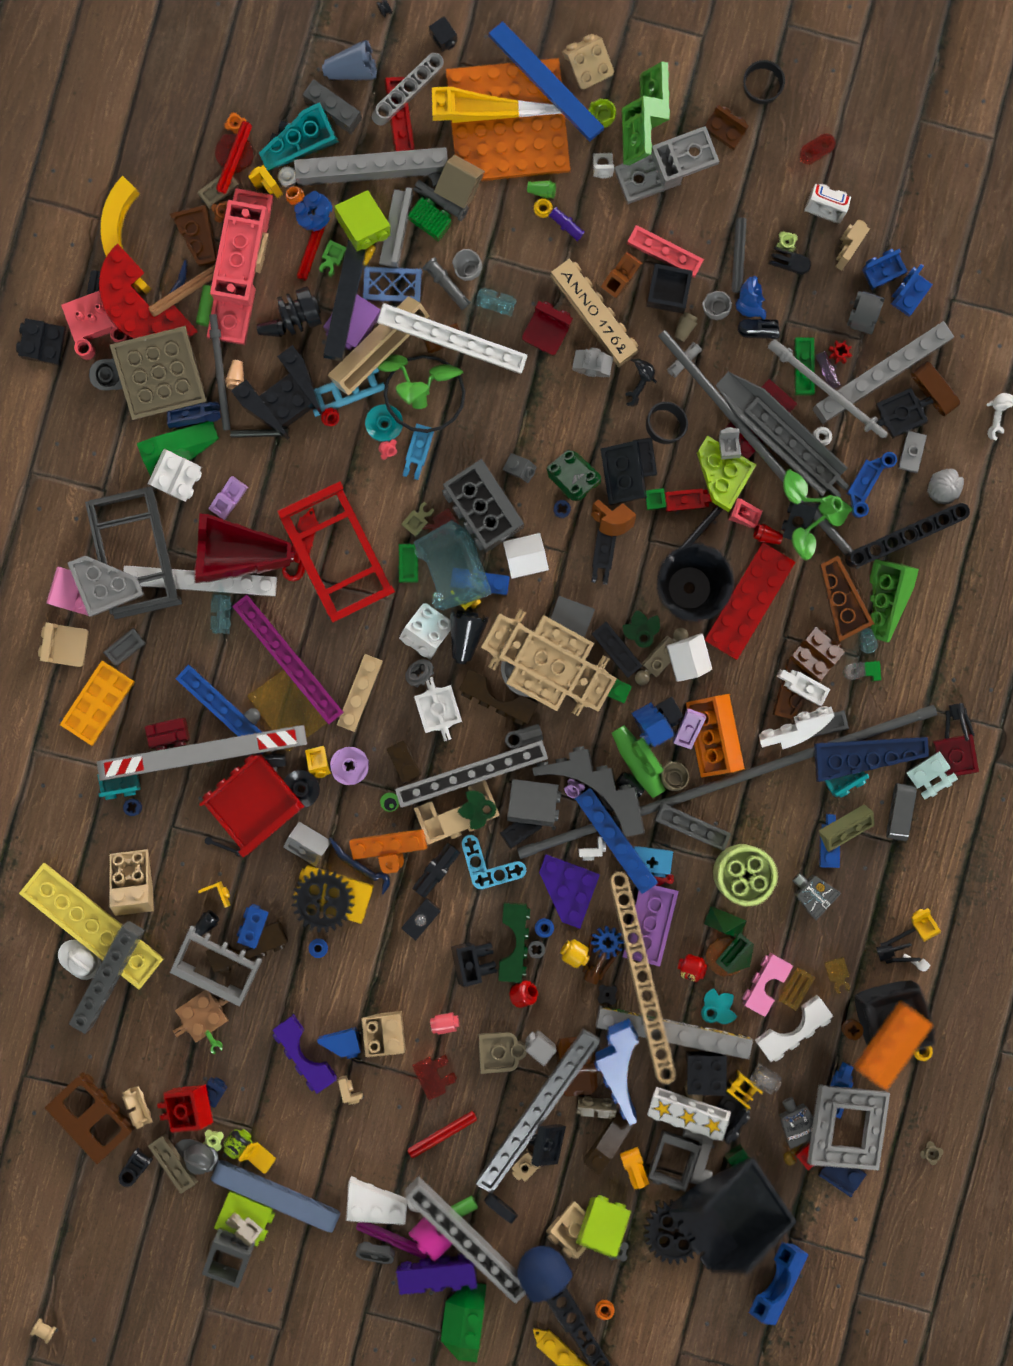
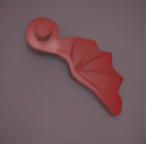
(661, 880)

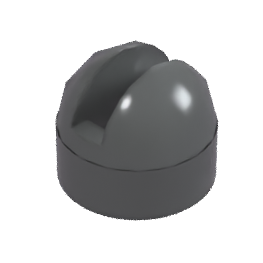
(252, 715)

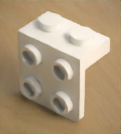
(426, 631)

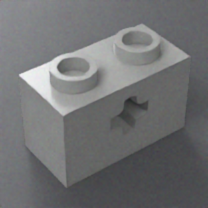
(540, 1047)

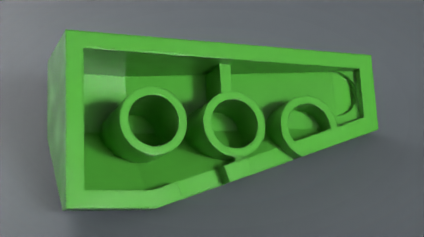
(891, 591)

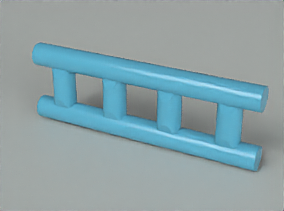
(357, 394)

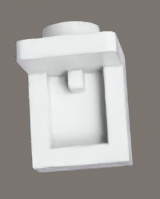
(590, 853)

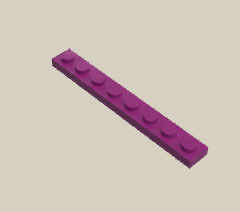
(288, 659)

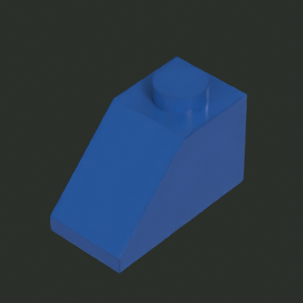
(342, 1042)

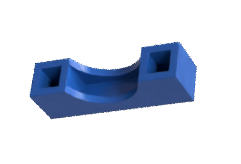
(770, 1303)

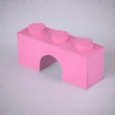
(772, 968)

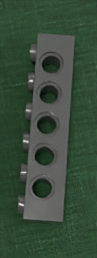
(106, 977)

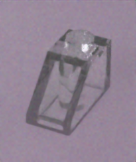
(765, 1079)

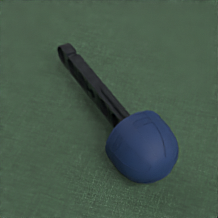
(544, 1277)

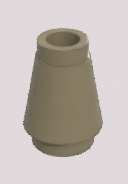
(685, 326)

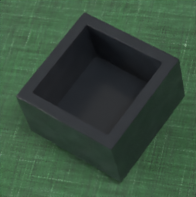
(669, 288)

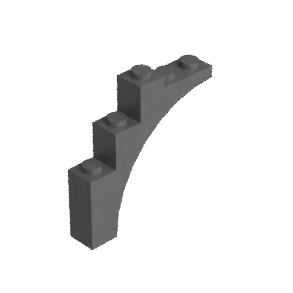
(580, 767)

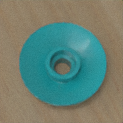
(379, 415)

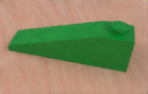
(183, 442)

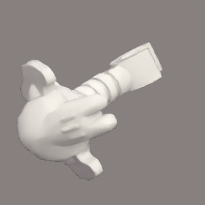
(1000, 404)

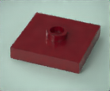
(958, 754)

